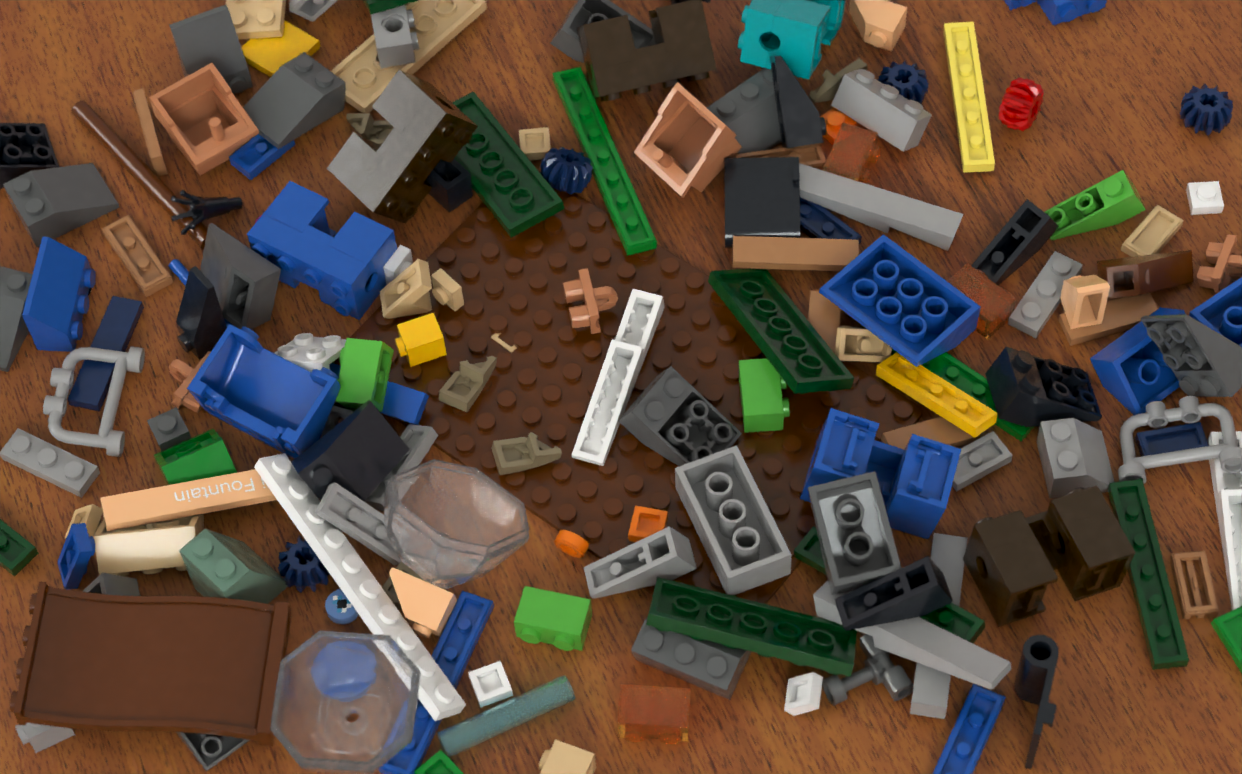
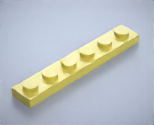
(968, 97)

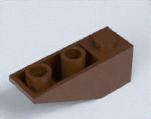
(1146, 273)

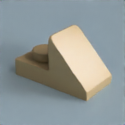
(408, 292)
(860, 345)

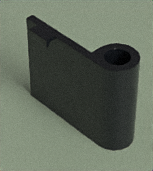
(762, 197)
(1034, 684)

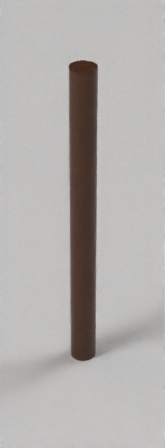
(137, 168)

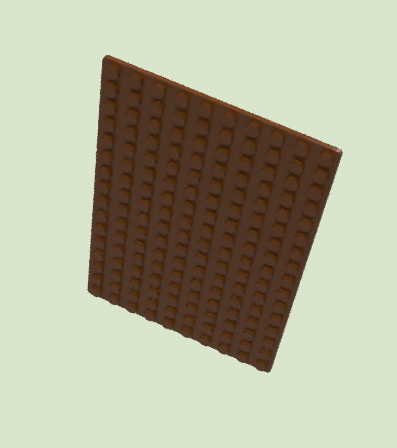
(552, 374)

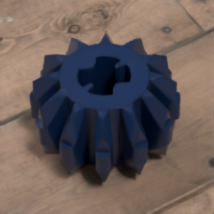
(906, 79)
(1206, 109)
(566, 170)
(296, 571)

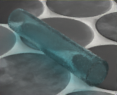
(506, 716)

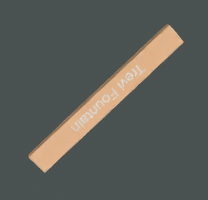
(184, 499)

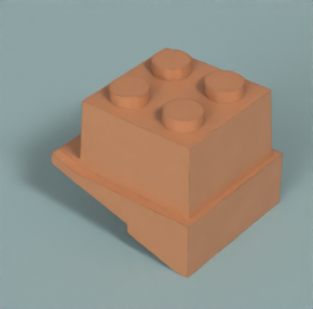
(203, 118)
(686, 143)

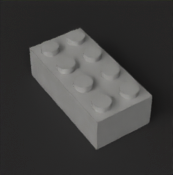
(732, 521)

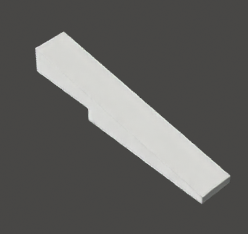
(618, 376)
(1228, 502)

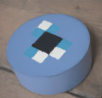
(339, 608)

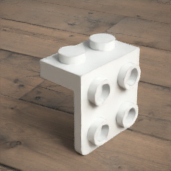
(312, 351)

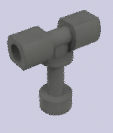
(877, 668)

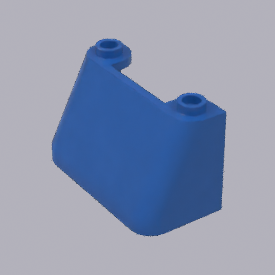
(264, 393)

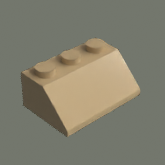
(145, 546)

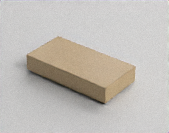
(1152, 233)

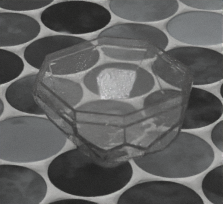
(452, 522)
(341, 677)

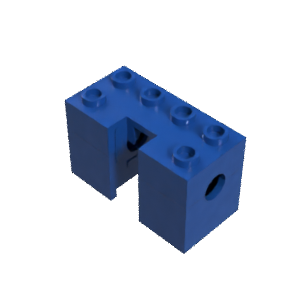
(339, 265)
(911, 479)

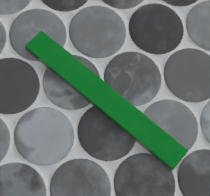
(606, 162)

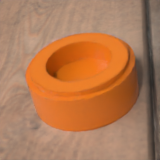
(571, 543)

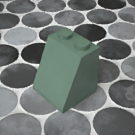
(229, 569)

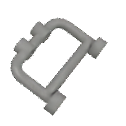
(63, 379)
(1189, 412)

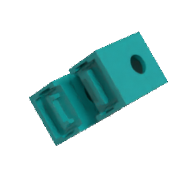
(790, 31)

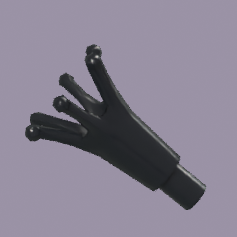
(204, 208)

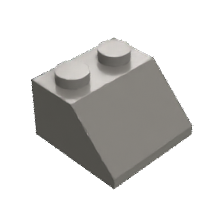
(1072, 456)

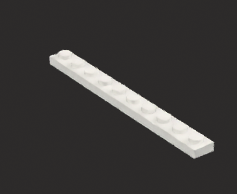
(357, 581)

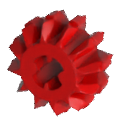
(1021, 104)

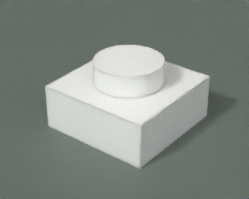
(1204, 198)
(397, 263)
(490, 684)
(803, 693)

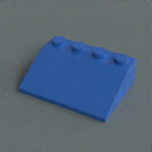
(903, 302)

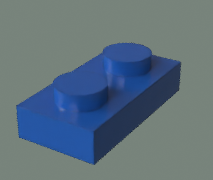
(257, 156)
(75, 555)

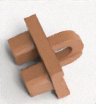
(1227, 260)
(594, 300)
(185, 374)

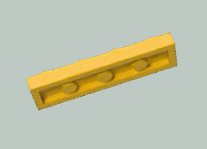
(937, 395)

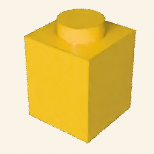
(420, 340)

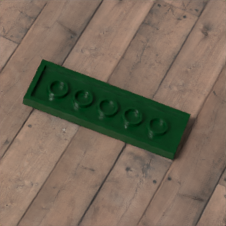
(503, 173)
(781, 330)
(752, 626)

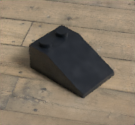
(352, 454)

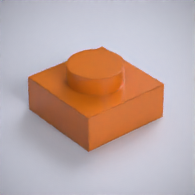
(834, 121)
(646, 522)

